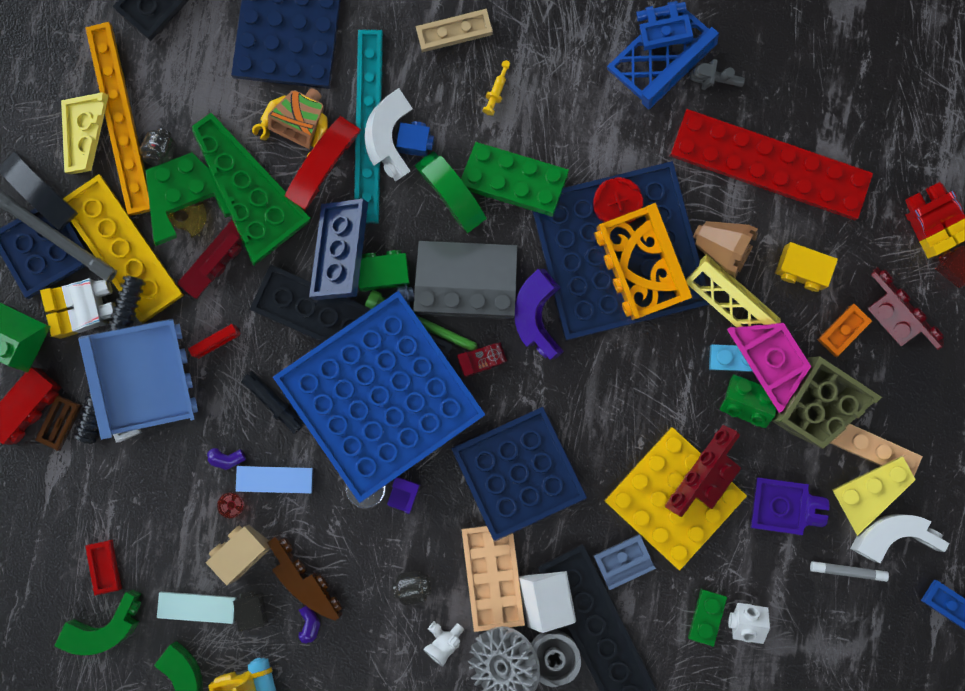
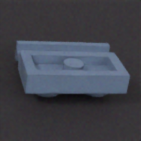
(624, 562)

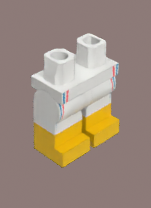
(77, 307)

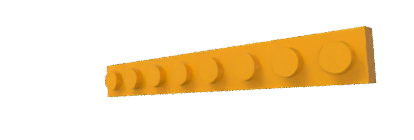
(119, 118)

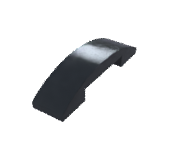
(37, 191)

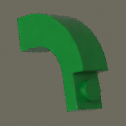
(451, 190)
(86, 640)
(180, 668)

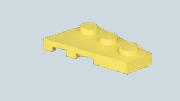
(81, 130)
(873, 492)

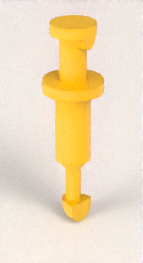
(494, 96)

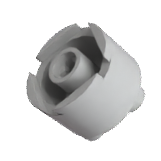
(559, 671)

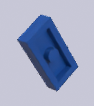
(946, 603)

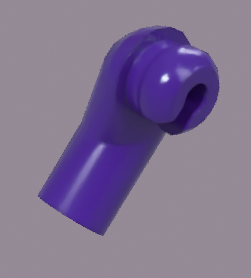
(224, 461)
(310, 627)

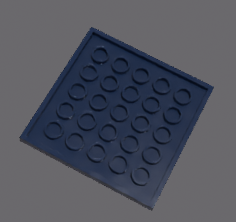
(574, 259)

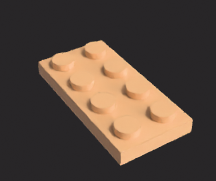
(492, 580)

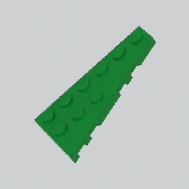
(250, 194)

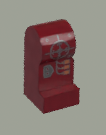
(481, 359)

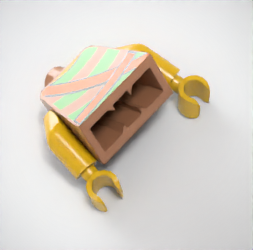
(295, 118)

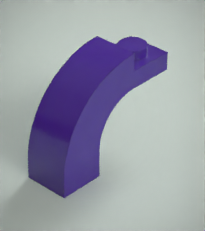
(528, 313)

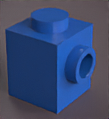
(414, 139)

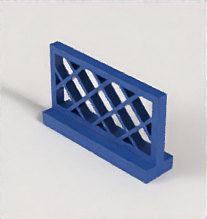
(673, 72)

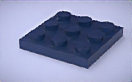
(35, 259)

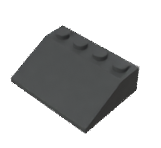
(465, 280)

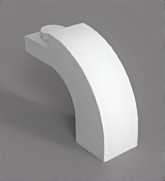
(379, 134)
(883, 531)

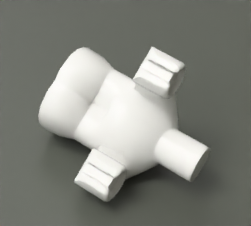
(444, 644)

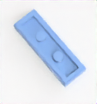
(274, 479)

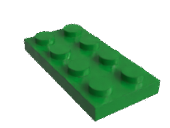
(514, 179)

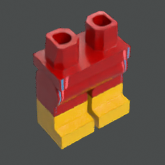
(938, 223)

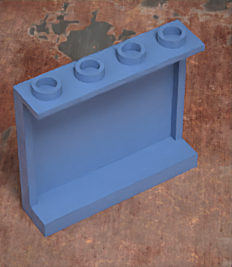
(137, 377)

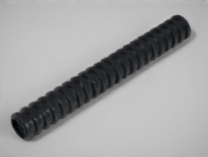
(121, 319)

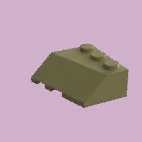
(824, 404)

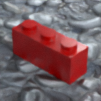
(24, 404)

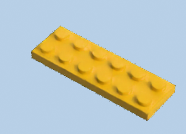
(121, 245)

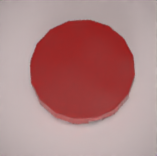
(617, 198)

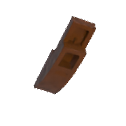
(308, 590)

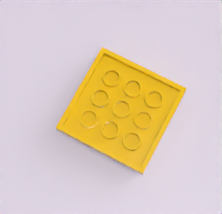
(647, 489)

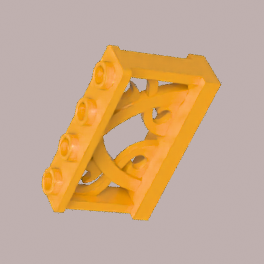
(651, 228)

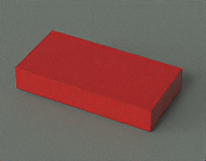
(214, 341)
(103, 567)

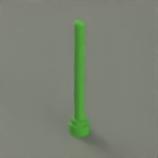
(376, 298)

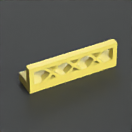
(735, 290)

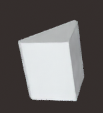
(547, 601)

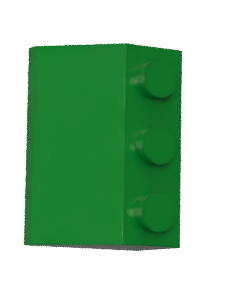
(20, 338)

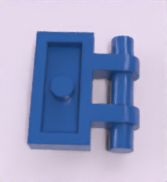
(665, 31)

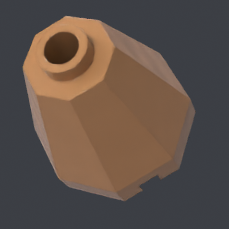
(726, 244)

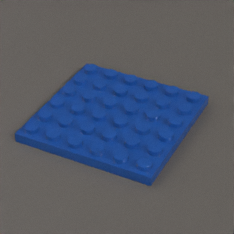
(379, 396)

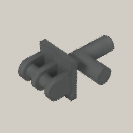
(707, 74)

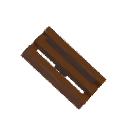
(67, 426)

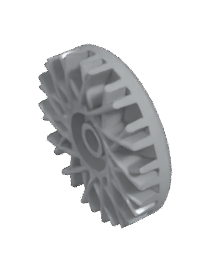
(504, 661)

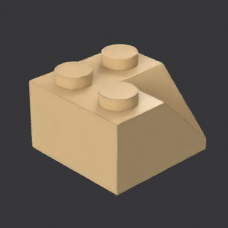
(238, 554)

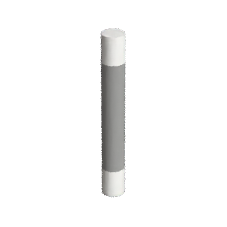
(849, 571)

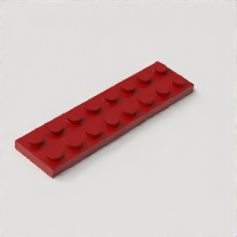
(771, 164)

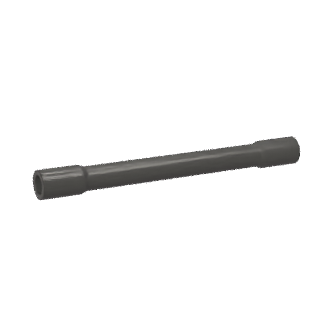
(94, 264)

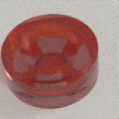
(230, 505)

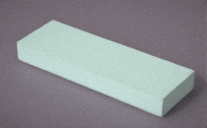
(196, 607)

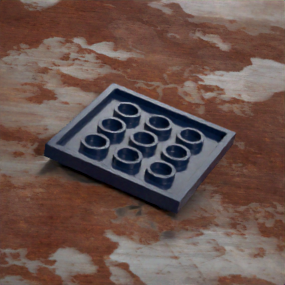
(286, 41)
(518, 474)

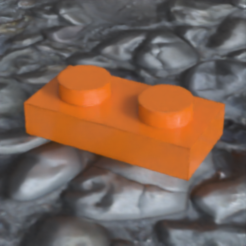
(844, 330)

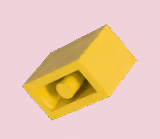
(806, 267)

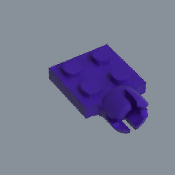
(786, 507)

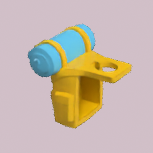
(257, 678)

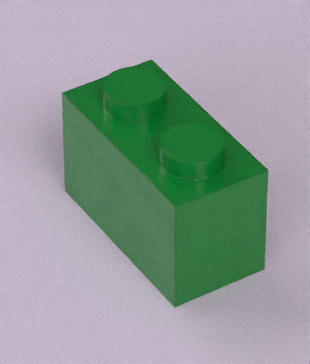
(383, 271)

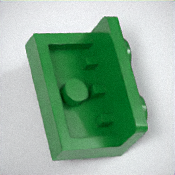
(748, 402)

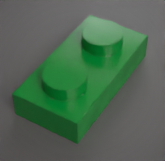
(707, 617)

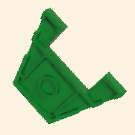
(175, 187)

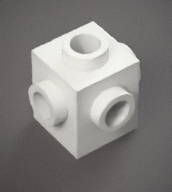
(749, 623)

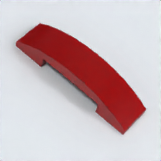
(321, 161)

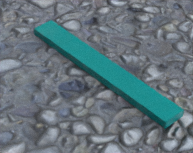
(368, 97)

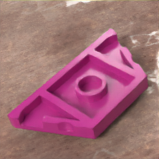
(773, 359)

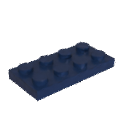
(339, 249)

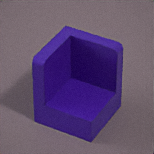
(403, 494)

